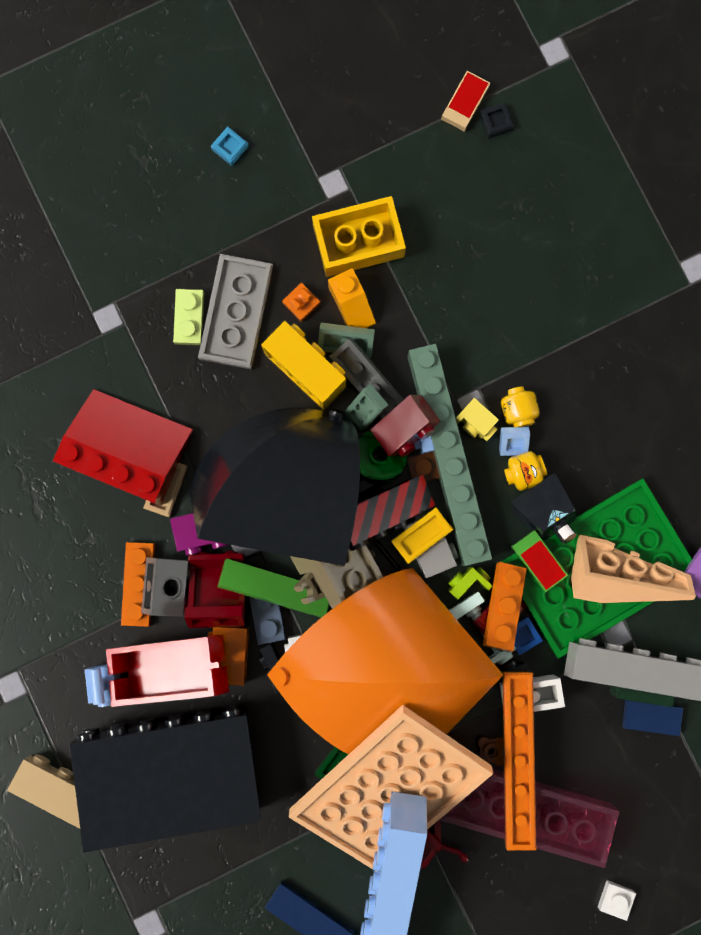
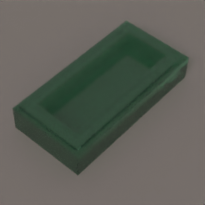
(642, 696)

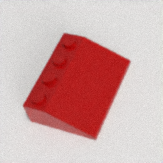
(124, 446)

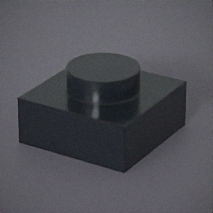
(513, 666)

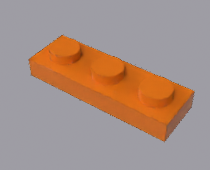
(134, 582)
(504, 607)

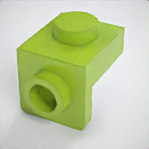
(461, 582)

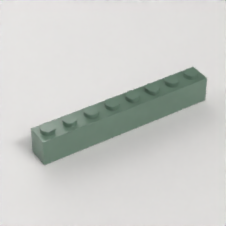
(450, 458)

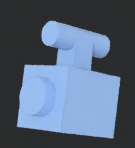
(98, 685)

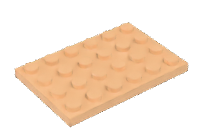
(398, 757)

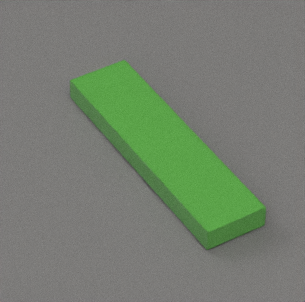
(268, 587)

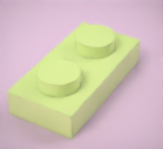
(188, 317)

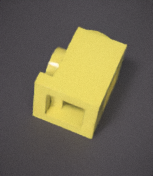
(477, 420)

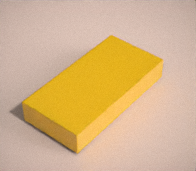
(422, 535)

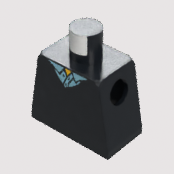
(547, 510)

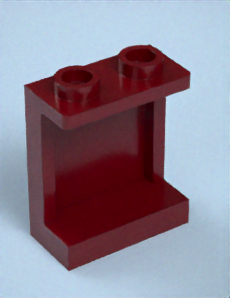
(207, 602)

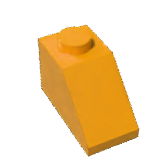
(351, 299)

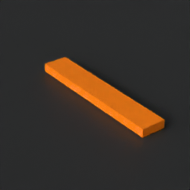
(519, 761)

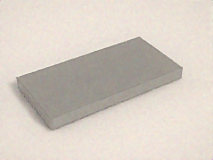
(235, 311)

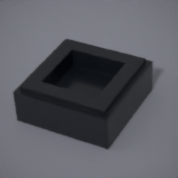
(496, 120)

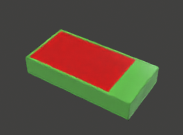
(539, 561)

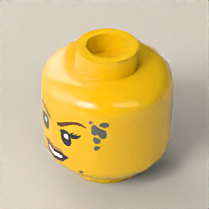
(520, 407)

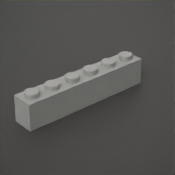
(634, 670)

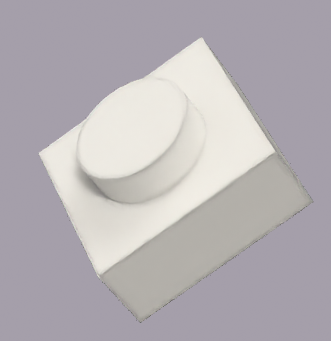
(616, 900)

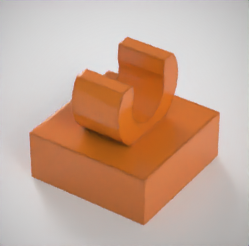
(301, 302)

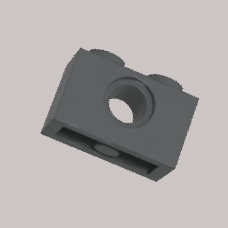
(154, 599)

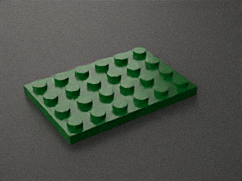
(631, 522)

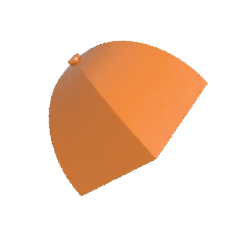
(383, 652)

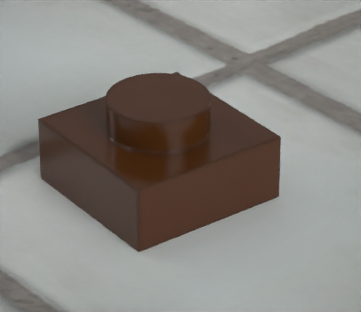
(423, 465)

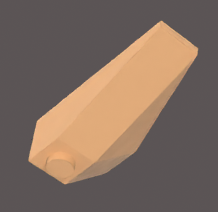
(614, 576)

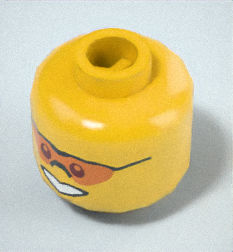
(525, 470)

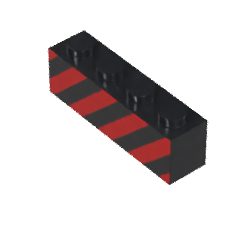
(390, 510)

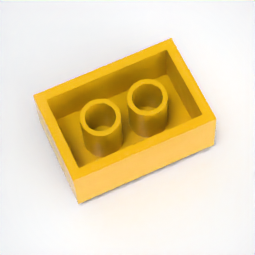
(359, 236)
(305, 364)

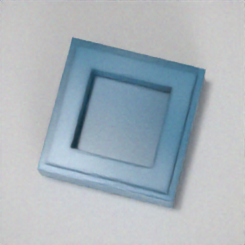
(229, 146)

